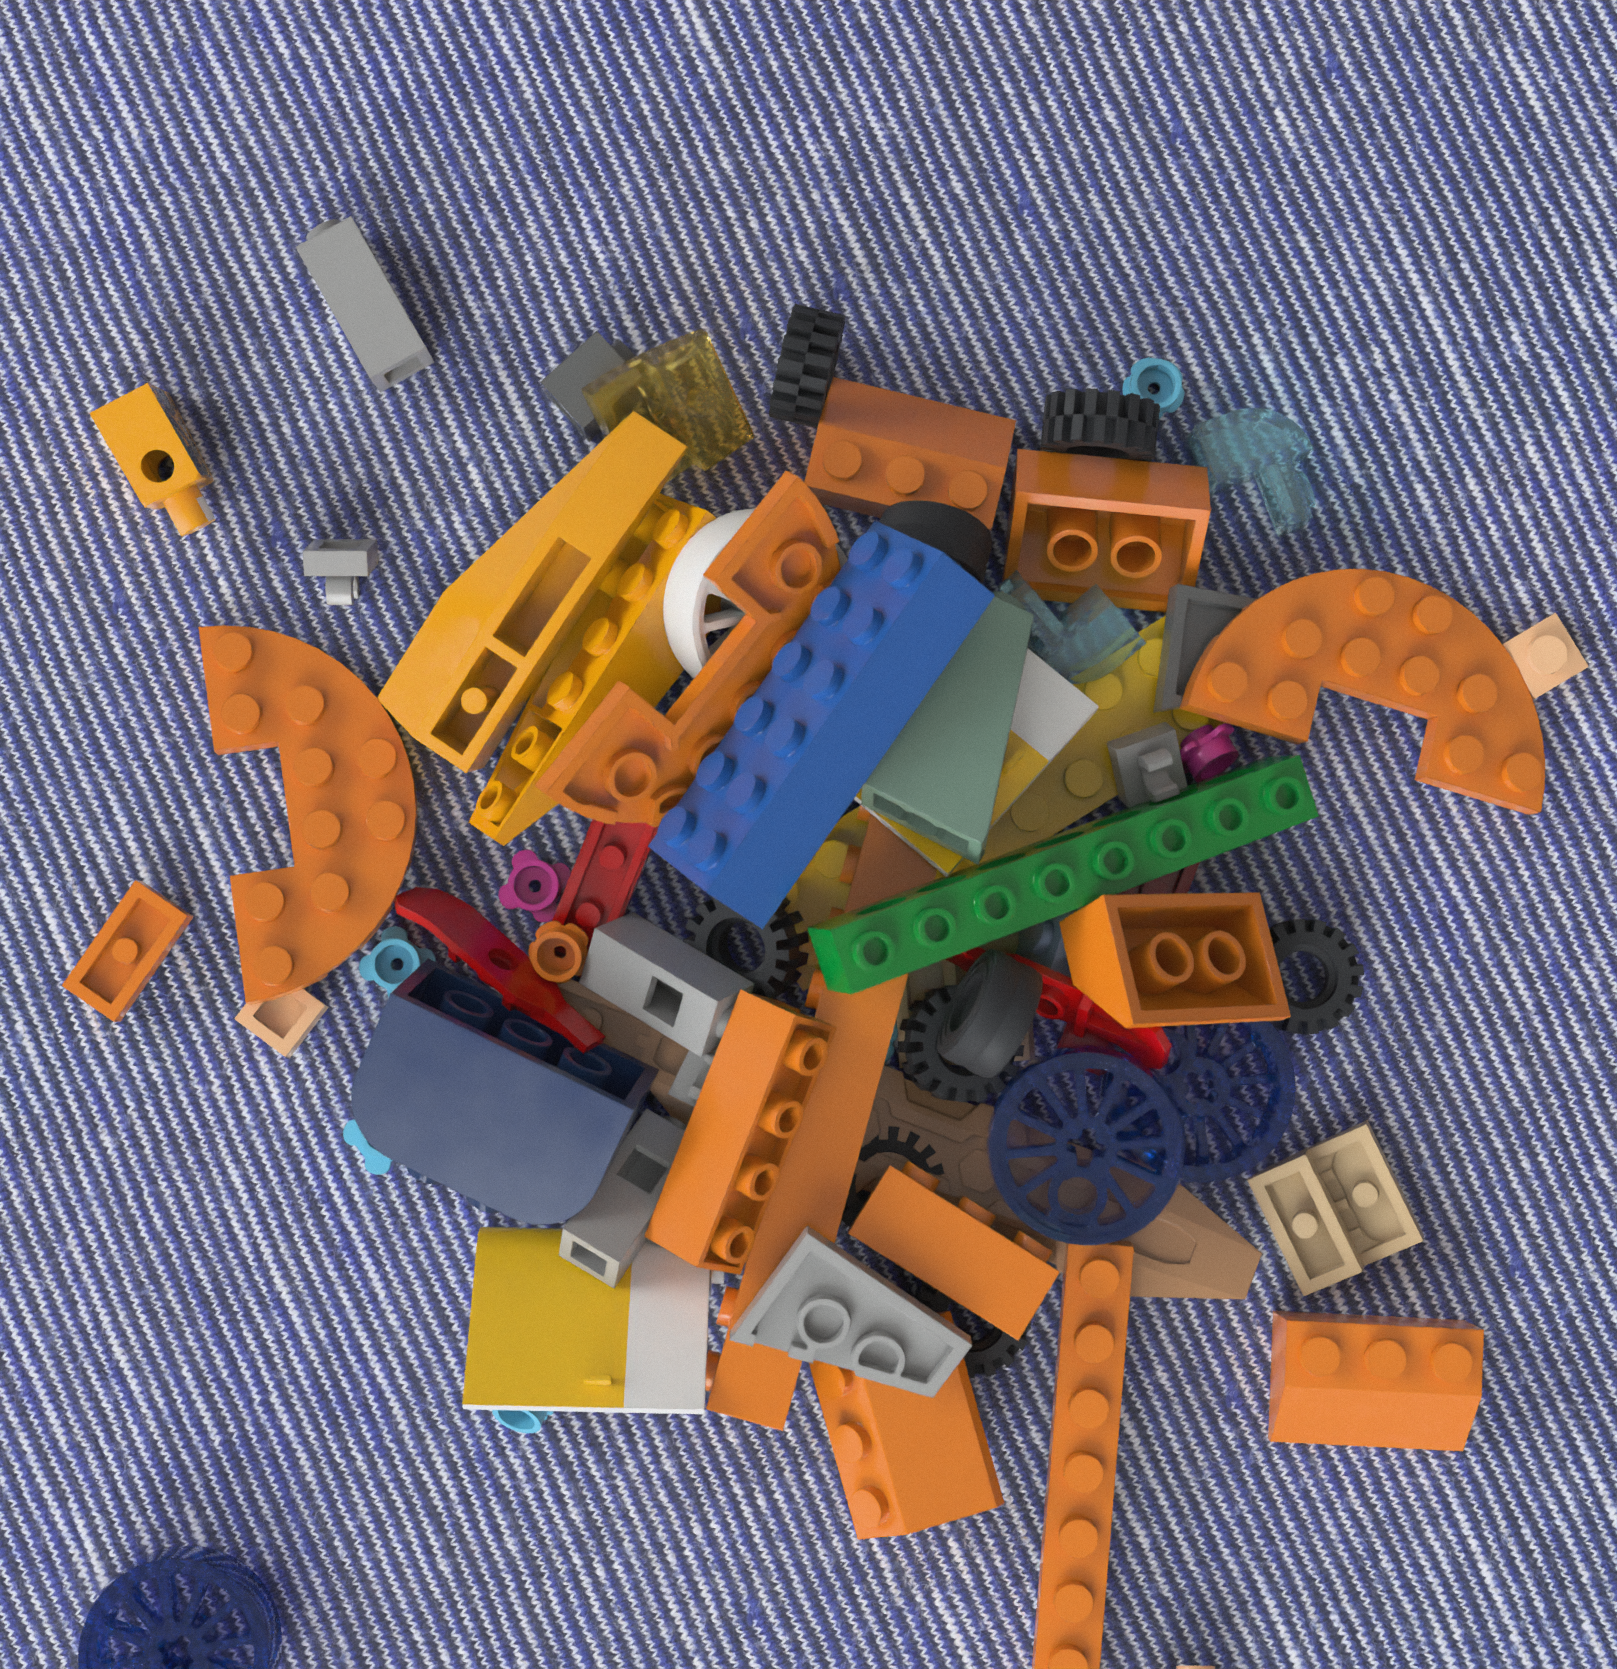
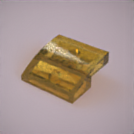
(681, 392)

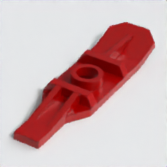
(496, 961)
(1066, 1002)

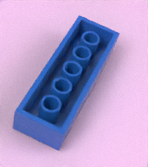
(820, 721)

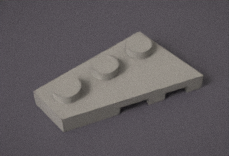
(849, 1316)

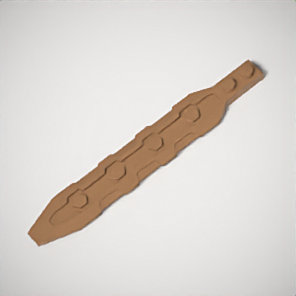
(1175, 1256)

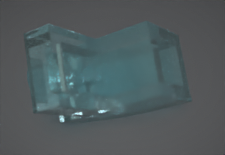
(1260, 448)
(1082, 640)

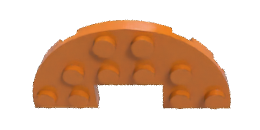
(1389, 646)
(635, 761)
(344, 796)

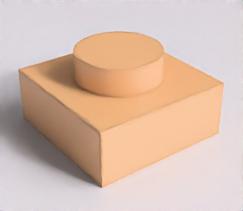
(1545, 655)
(283, 1021)

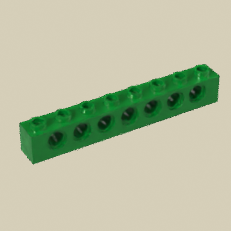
(1060, 874)

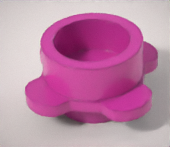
(1208, 751)
(517, 891)

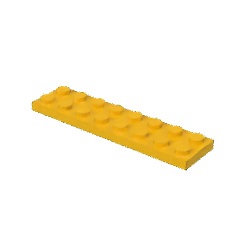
(1062, 793)

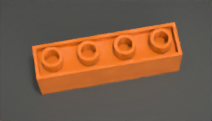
(740, 1133)

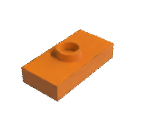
(127, 951)

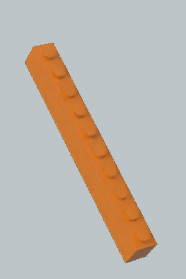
(822, 1159)

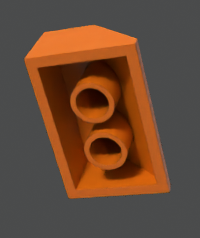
(900, 447)
(1105, 524)
(1176, 959)
(1374, 1380)
(905, 1454)

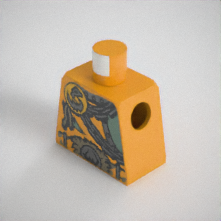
(141, 433)

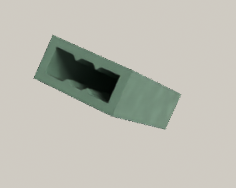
(952, 750)

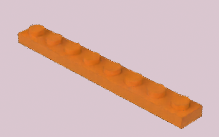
(1082, 1456)

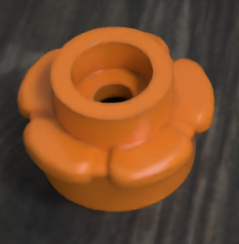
(543, 953)

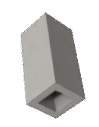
(364, 302)
(662, 981)
(613, 1224)

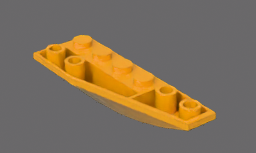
(523, 598)
(613, 640)

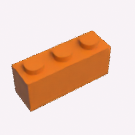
(955, 1248)

